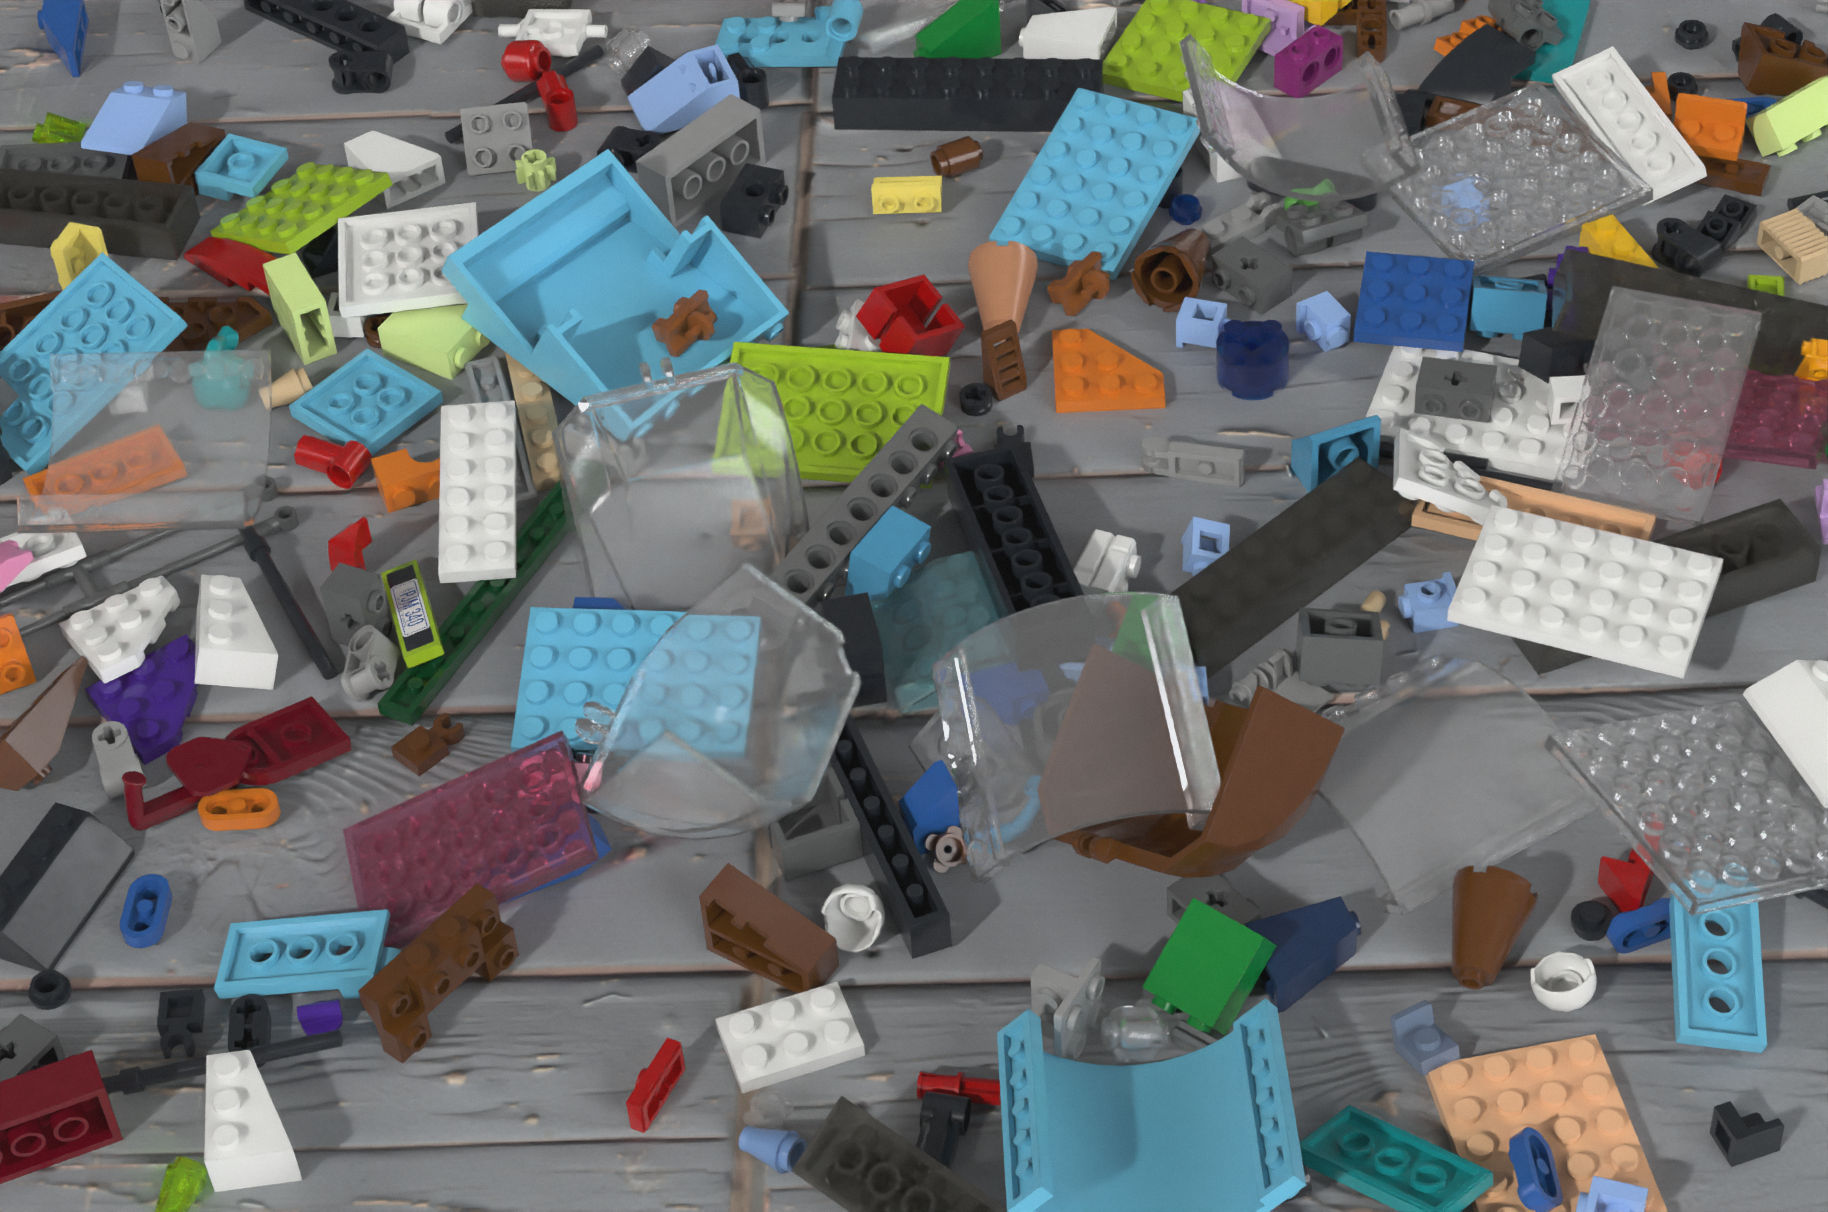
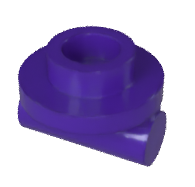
(320, 1016)

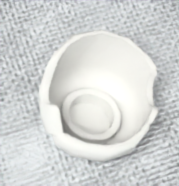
(853, 916)
(1563, 981)

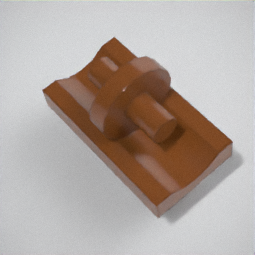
(1081, 284)
(690, 321)

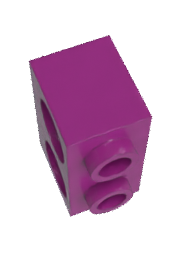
(1308, 62)

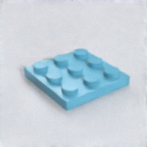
(366, 402)

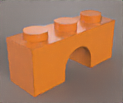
(405, 481)

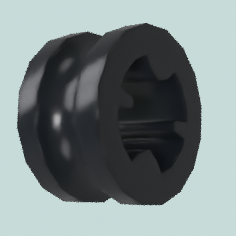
(973, 391)

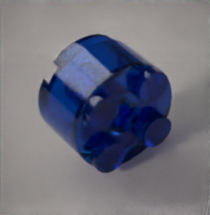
(1252, 358)

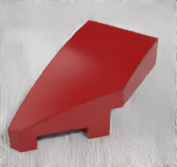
(348, 545)

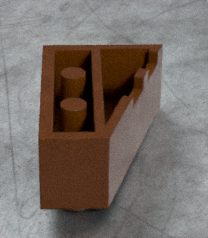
(177, 155)
(765, 933)

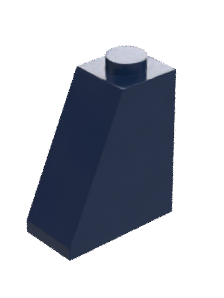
(1308, 948)

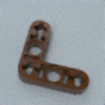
(1365, 15)

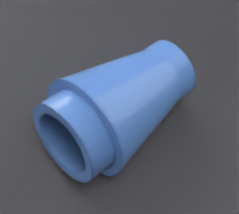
(773, 1147)

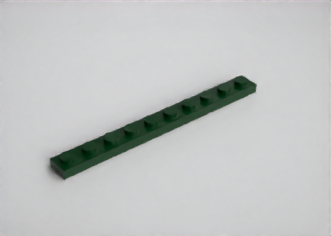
(477, 614)

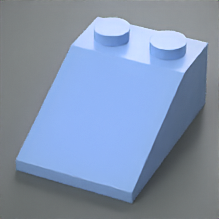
(136, 118)

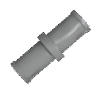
(1419, 12)

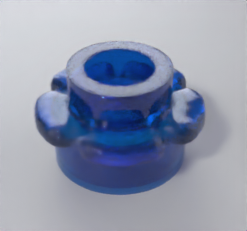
(1185, 209)

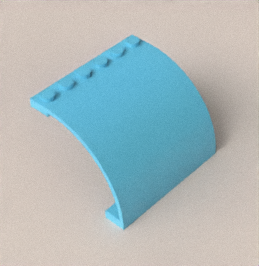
(1151, 1135)

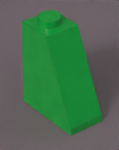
(962, 31)

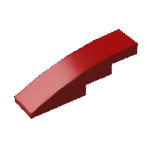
(231, 262)

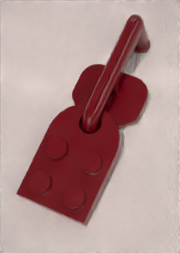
(249, 755)

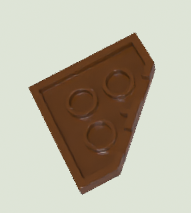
(207, 317)

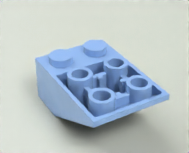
(684, 90)

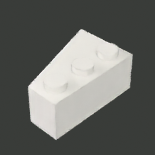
(231, 637)
(242, 1128)

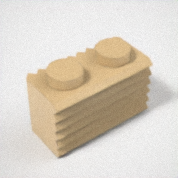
(1795, 245)

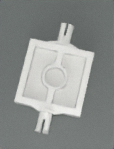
(558, 29)

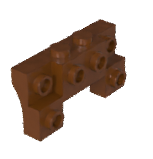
(433, 966)

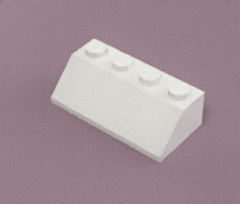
(1796, 714)

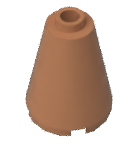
(1002, 281)

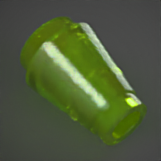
(181, 1185)

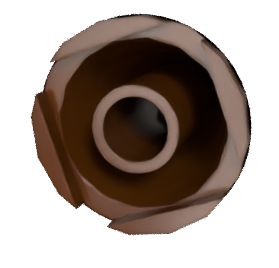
(1171, 269)
(1486, 922)

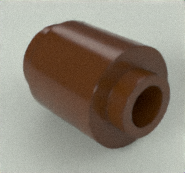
(956, 157)

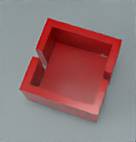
(898, 318)

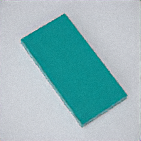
(1551, 58)
(1392, 1164)

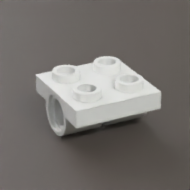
(431, 18)

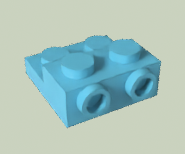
(239, 167)

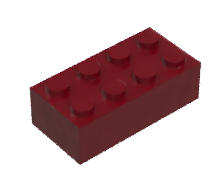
(54, 1116)

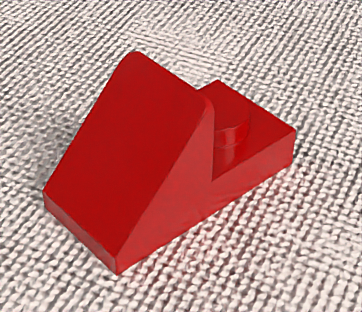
(1625, 882)

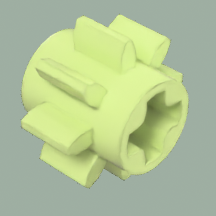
(536, 170)

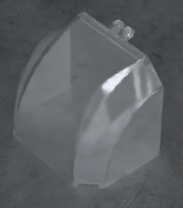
(679, 484)
(723, 717)

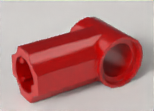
(557, 101)
(340, 463)

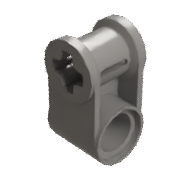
(369, 663)
(114, 756)

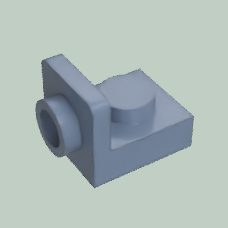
(1420, 1040)

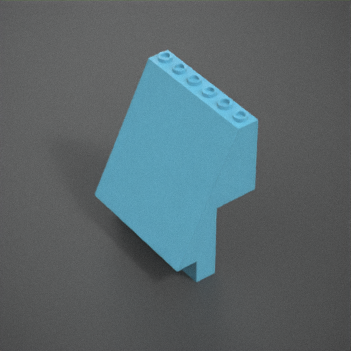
(587, 274)

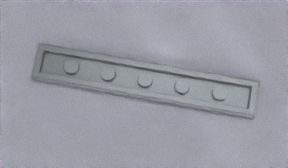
(489, 385)

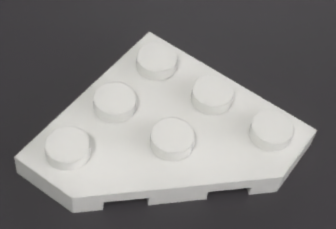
(1429, 475)
(121, 627)

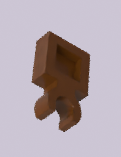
(424, 747)

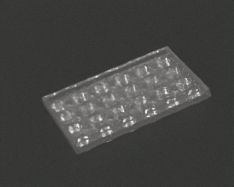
(1657, 404)

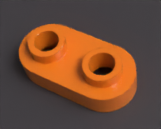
(239, 809)

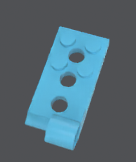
(828, 30)
(318, 971)
(1695, 982)

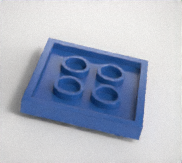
(1414, 301)

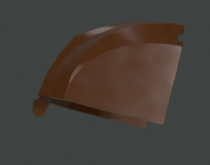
(1269, 775)

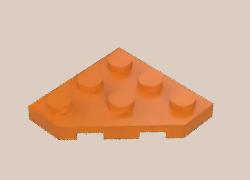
(1101, 376)

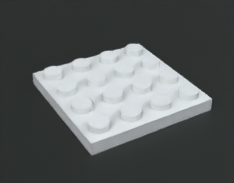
(398, 258)

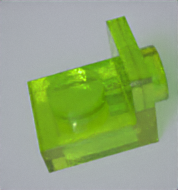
(58, 130)

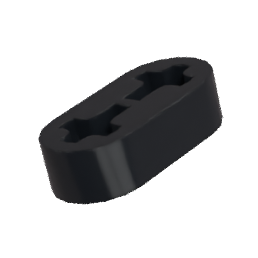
(258, 1031)

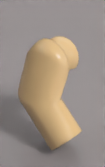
(1375, 602)

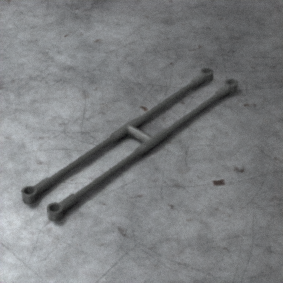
(284, 519)

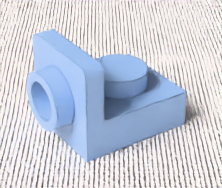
(1612, 1196)

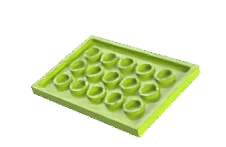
(845, 401)

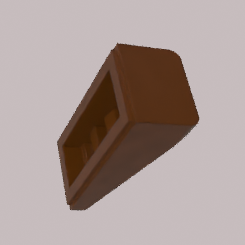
(1010, 379)

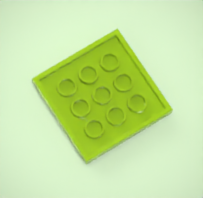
(1150, 48)
(302, 207)

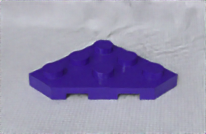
(152, 698)

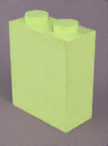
(300, 308)
(432, 339)

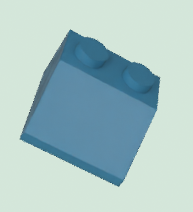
(1506, 306)
(1328, 451)
(887, 555)

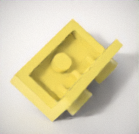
(907, 194)
(76, 250)

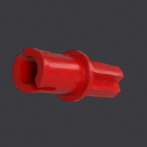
(979, 1089)

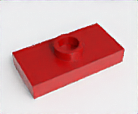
(655, 1085)

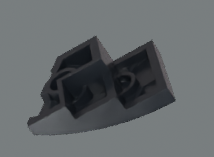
(1479, 67)

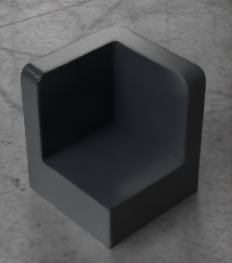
(1746, 1136)

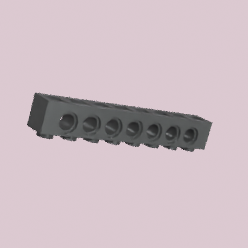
(887, 480)

